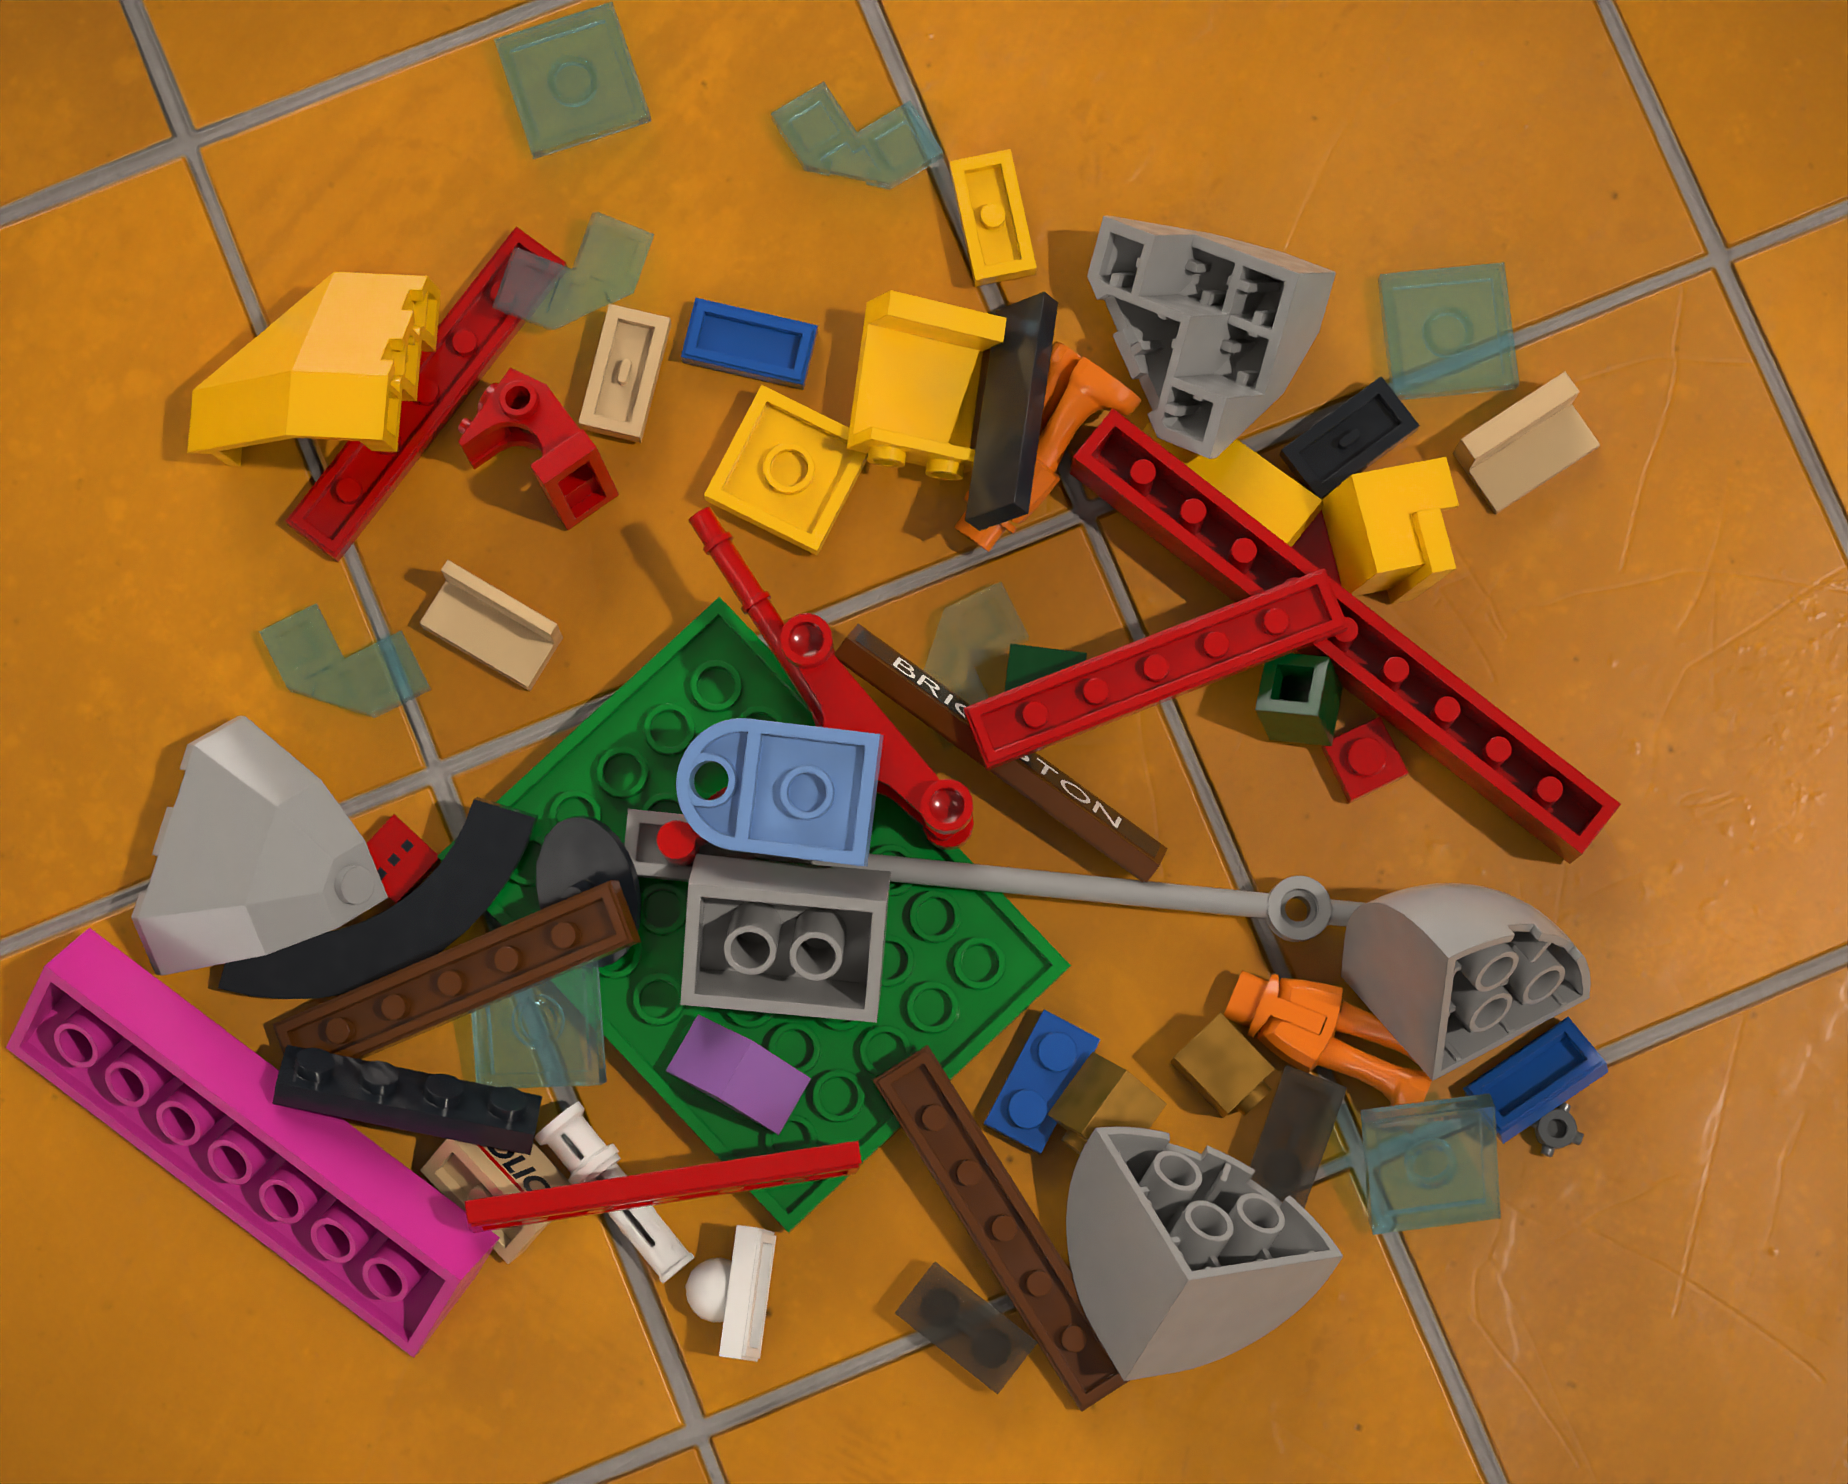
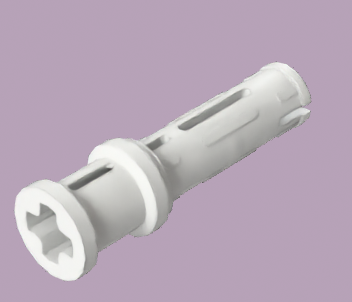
(593, 1160)

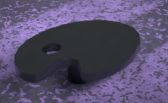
(581, 856)

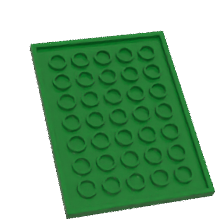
(953, 957)

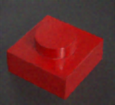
(1365, 760)

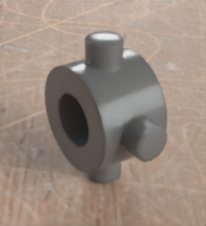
(1557, 1130)

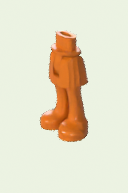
(1072, 394)
(1300, 1024)

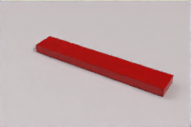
(466, 348)
(1155, 669)
(663, 1187)

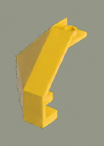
(323, 369)

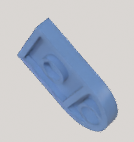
(787, 789)

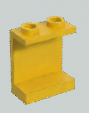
(920, 383)

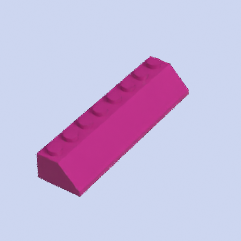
(278, 1171)

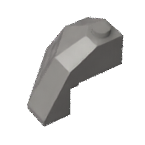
(1206, 324)
(249, 857)

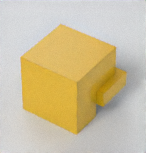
(1392, 529)

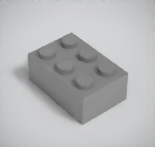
(785, 938)

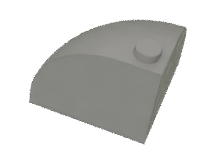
(1459, 970)
(1184, 1252)

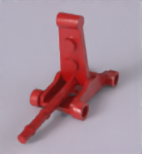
(835, 701)

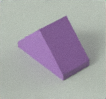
(738, 1074)

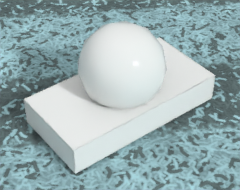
(736, 1292)

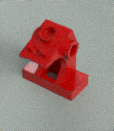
(570, 463)

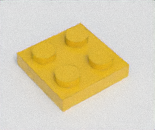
(787, 470)

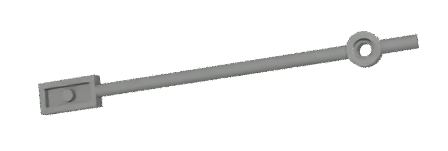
(1321, 910)

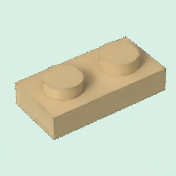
(625, 373)

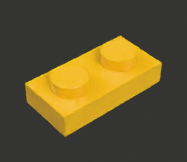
(992, 217)

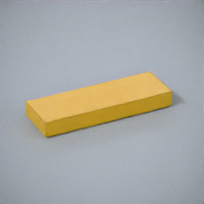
(1254, 486)

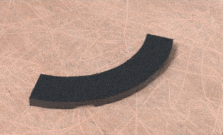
(406, 932)

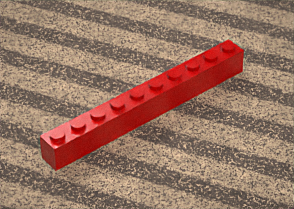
(1369, 658)

